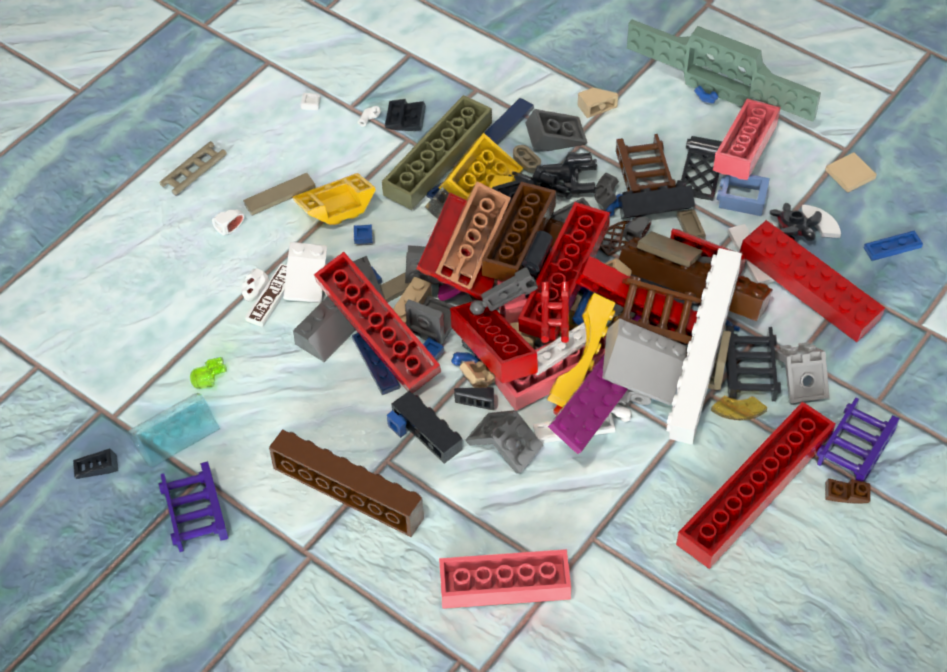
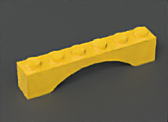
(595, 318)

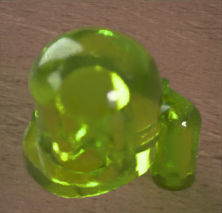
(205, 375)

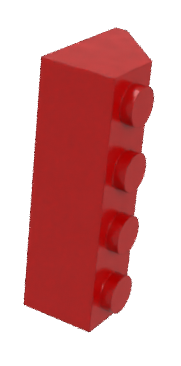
(708, 248)

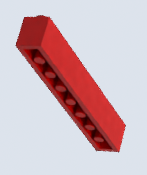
(608, 283)

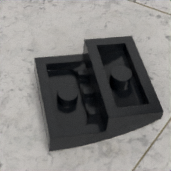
(404, 115)

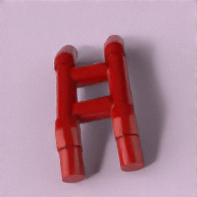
(563, 306)

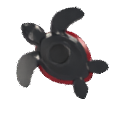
(796, 222)

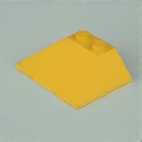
(337, 199)

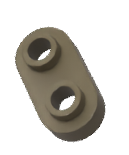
(526, 158)

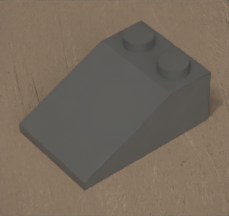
(554, 130)

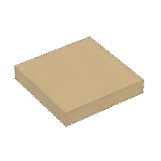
(850, 172)

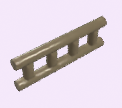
(191, 177)

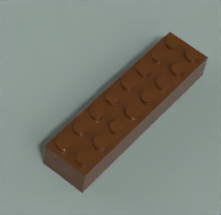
(748, 299)
(347, 482)

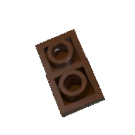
(851, 492)

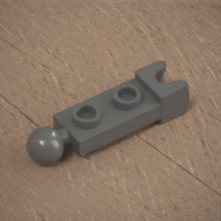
(505, 292)

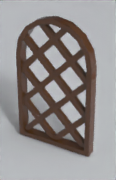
(617, 226)

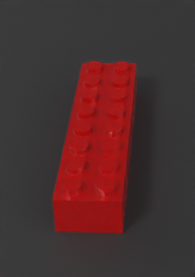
(575, 243)
(812, 281)
(377, 323)

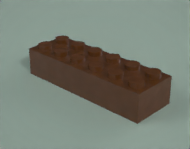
(524, 217)

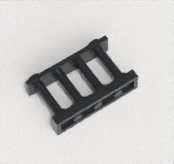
(734, 371)

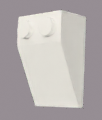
(302, 263)

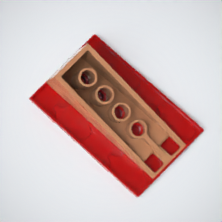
(462, 239)

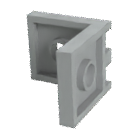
(800, 362)

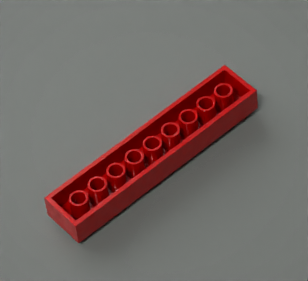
(755, 485)

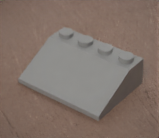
(643, 361)

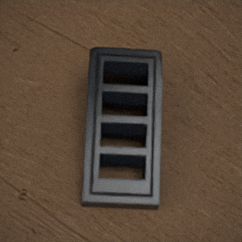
(475, 397)
(108, 464)

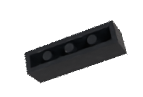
(656, 201)
(428, 427)

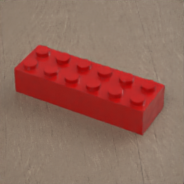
(495, 343)

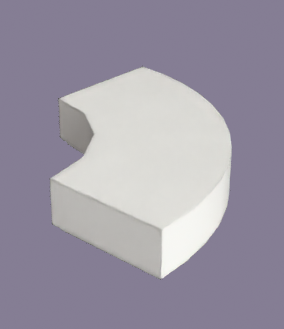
(828, 226)

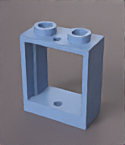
(743, 204)

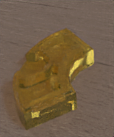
(739, 409)

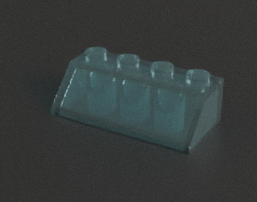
(173, 429)

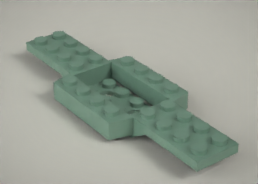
(727, 55)

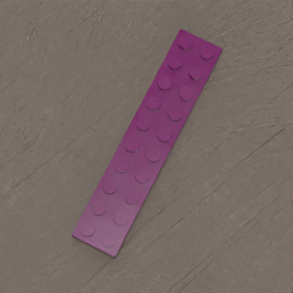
(588, 407)

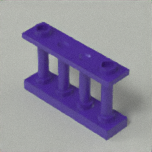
(869, 456)
(213, 509)

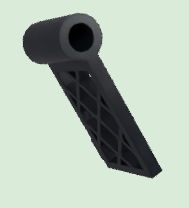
(705, 150)
(537, 253)

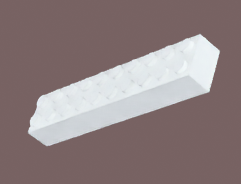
(703, 346)

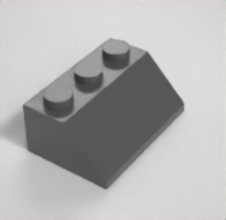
(323, 330)

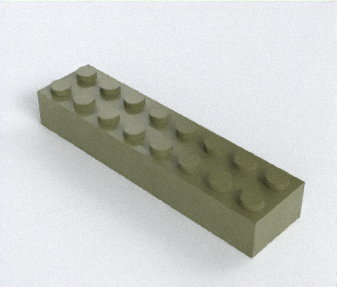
(437, 152)

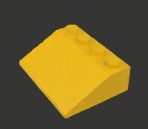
(479, 165)

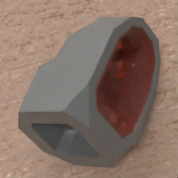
(637, 228)

